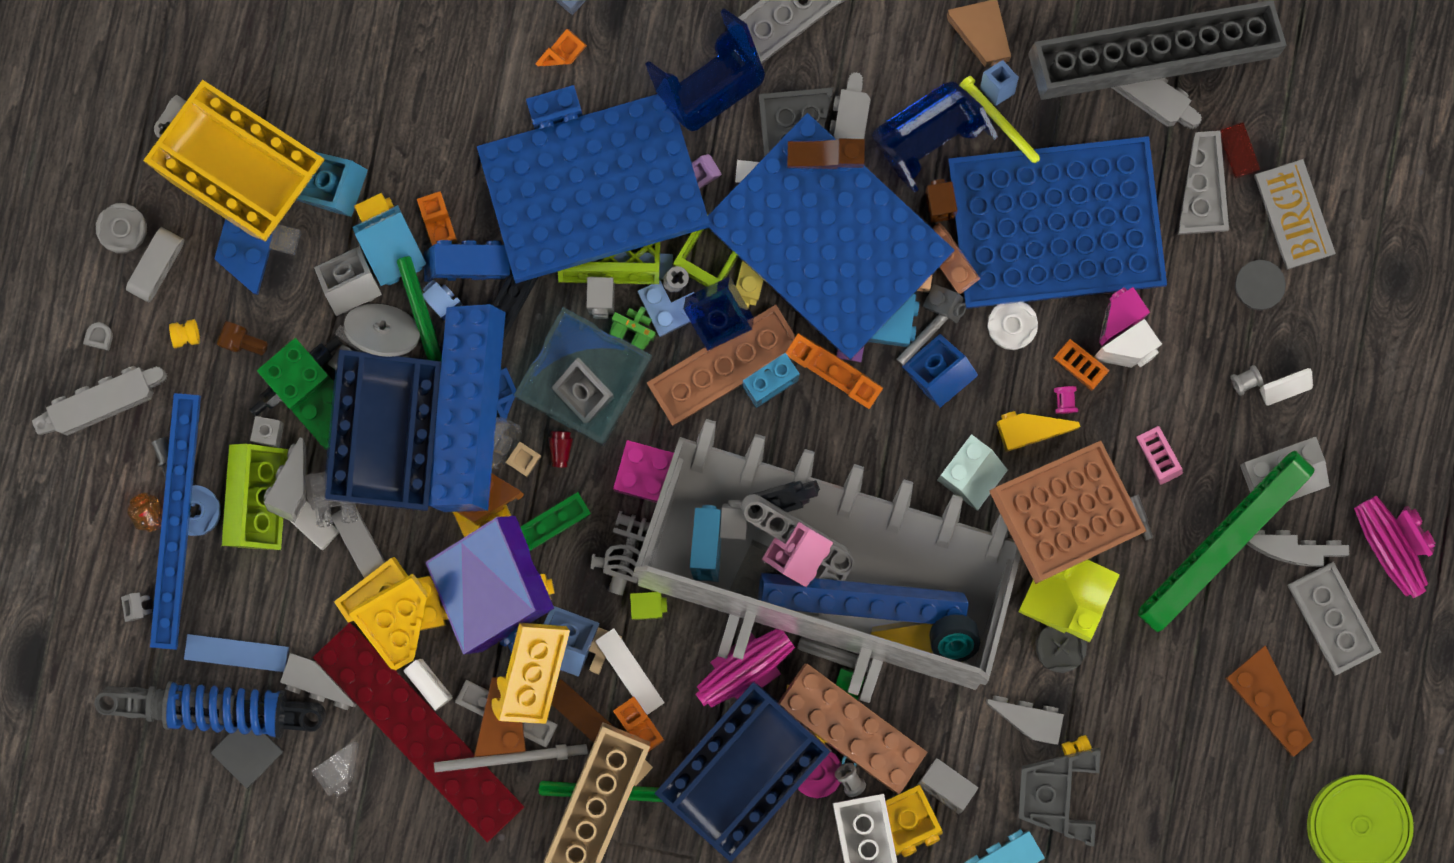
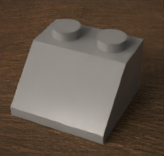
(347, 281)

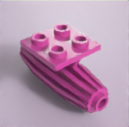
(1397, 543)
(735, 675)

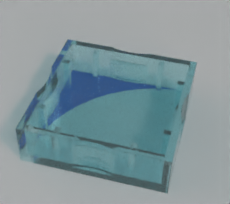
(608, 357)

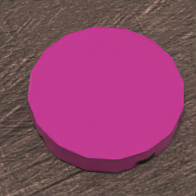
(822, 780)

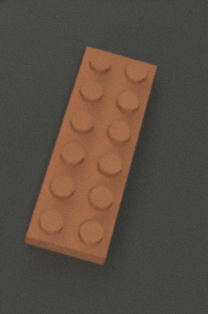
(719, 371)
(852, 729)

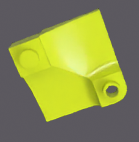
(1071, 599)

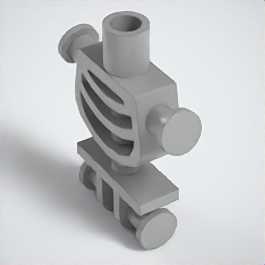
(620, 578)

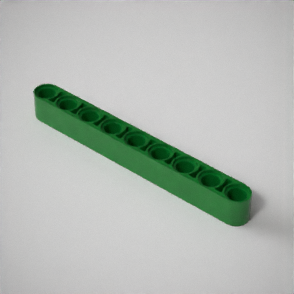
(1226, 541)

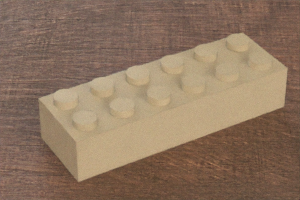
(598, 797)

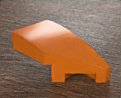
(563, 51)

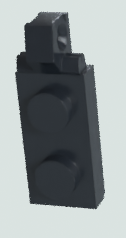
(789, 496)

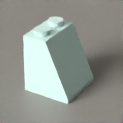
(973, 472)

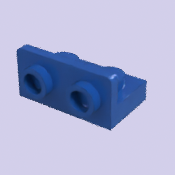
(554, 107)

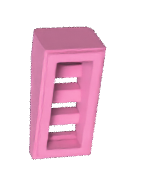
(1156, 468)

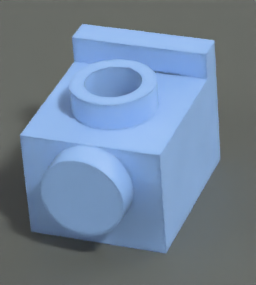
(439, 298)

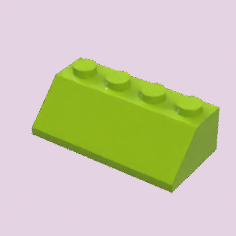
(249, 476)

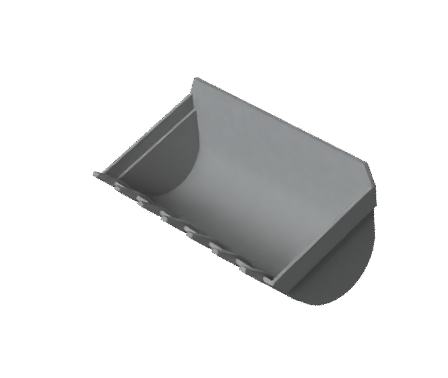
(885, 541)

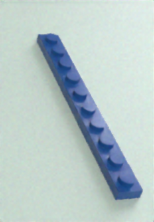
(175, 521)

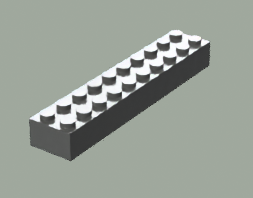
(1156, 49)

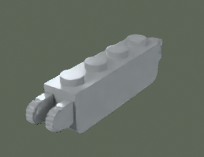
(1162, 102)
(852, 110)
(99, 402)

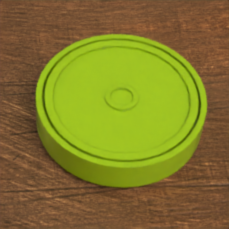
(1360, 821)

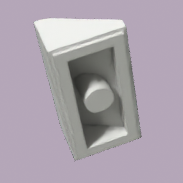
(1287, 387)
(307, 525)

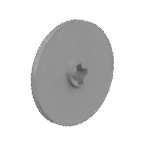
(381, 330)

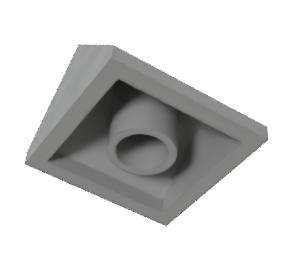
(582, 391)

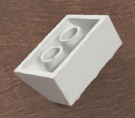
(1132, 347)
(865, 830)

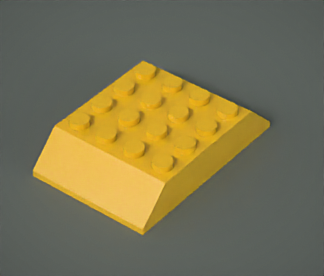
(233, 161)

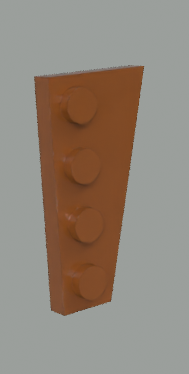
(1268, 697)

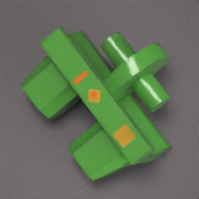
(622, 324)

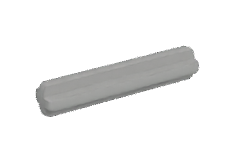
(829, 652)

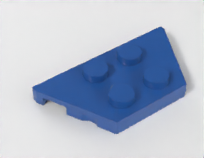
(243, 255)

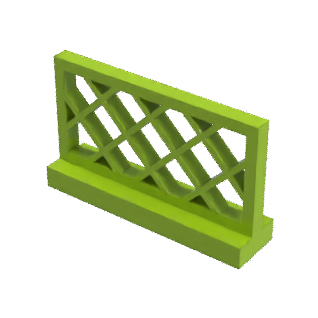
(621, 272)

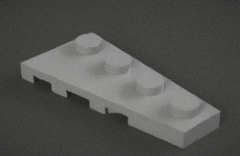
(1205, 191)

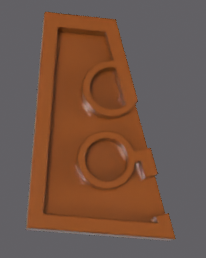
(496, 735)

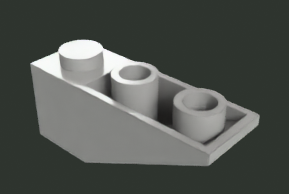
(289, 490)
(311, 677)
(1034, 723)

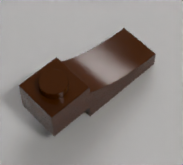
(826, 154)

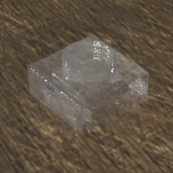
(285, 239)

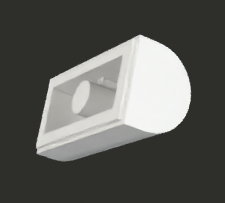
(428, 684)

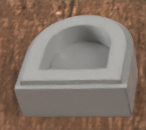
(99, 336)

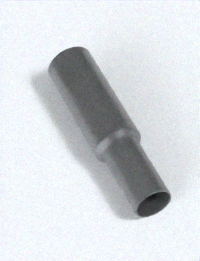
(1141, 512)

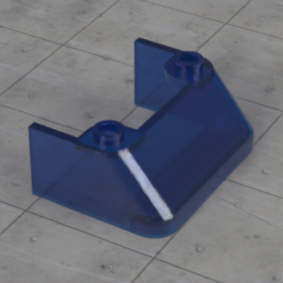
(717, 83)
(929, 125)

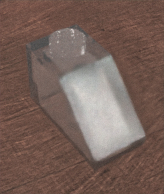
(338, 770)

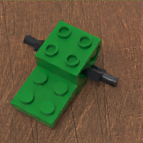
(301, 384)

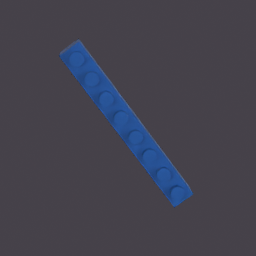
(862, 599)

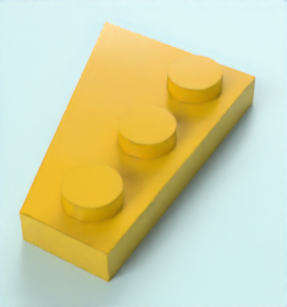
(374, 583)

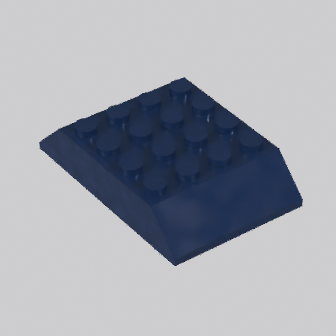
(382, 430)
(742, 771)

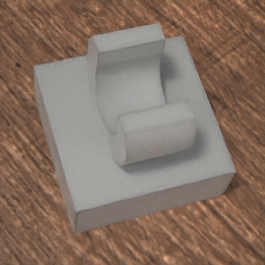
(132, 606)

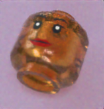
(145, 512)

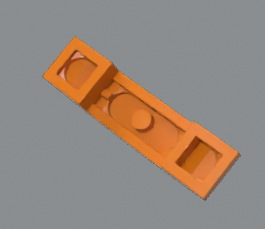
(834, 370)

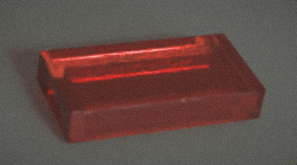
(1239, 150)

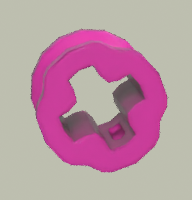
(1066, 400)

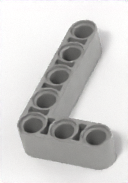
(784, 530)

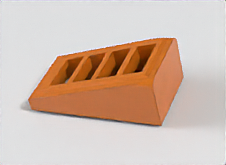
(1090, 384)

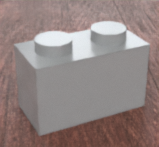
(600, 297)

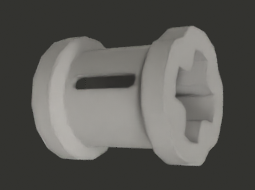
(682, 273)
(1247, 380)
(848, 777)

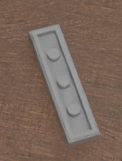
(475, 698)

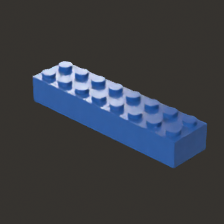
(467, 408)

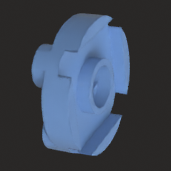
(209, 509)

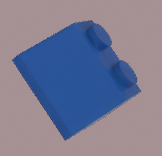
(940, 370)

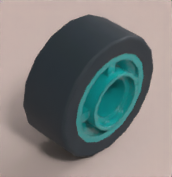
(955, 638)

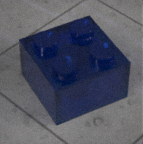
(718, 313)

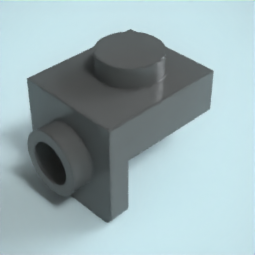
(945, 303)

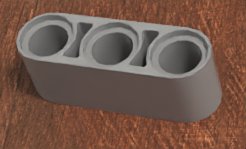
(155, 264)
(359, 543)

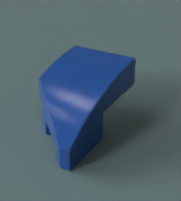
(506, 393)

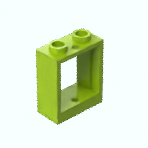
(697, 273)

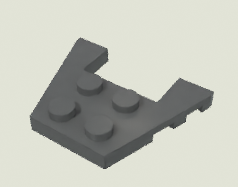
(1047, 793)

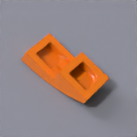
(436, 218)
(637, 722)

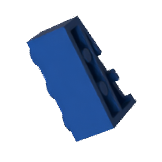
(466, 261)

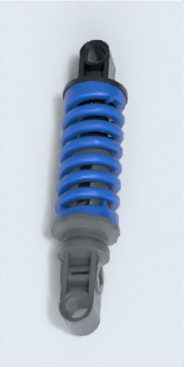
(180, 706)

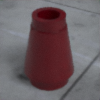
(560, 447)

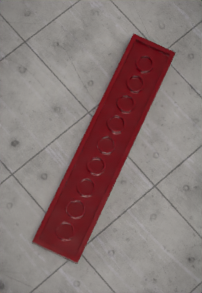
(417, 731)

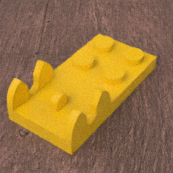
(531, 674)

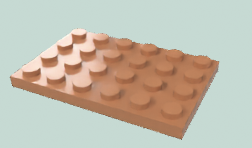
(1067, 511)

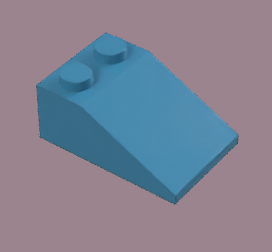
(335, 185)

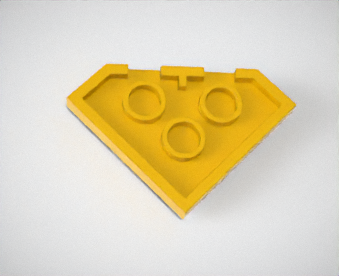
(393, 620)

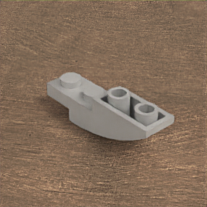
(1286, 549)

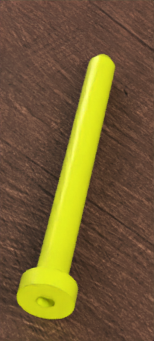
(968, 85)

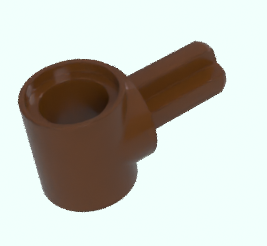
(235, 339)

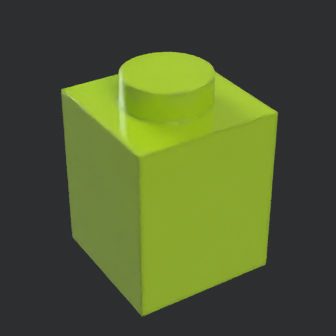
(648, 605)

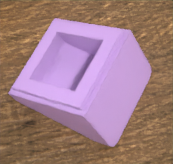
(705, 170)

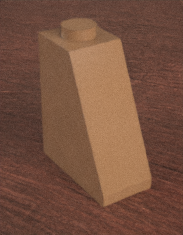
(982, 31)

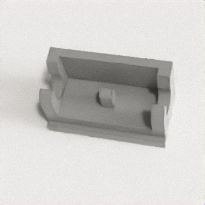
(948, 786)

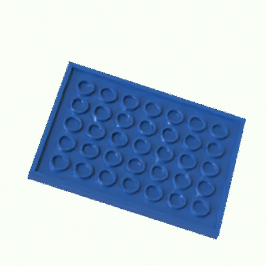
(592, 187)
(1059, 225)
(829, 241)

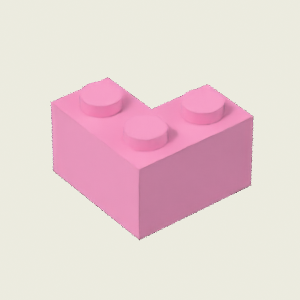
(800, 554)

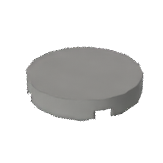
(121, 228)

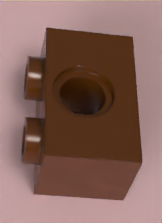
(940, 201)

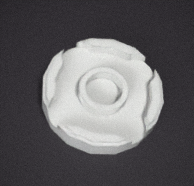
(1012, 325)

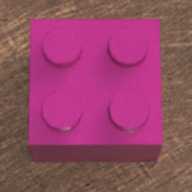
(642, 471)

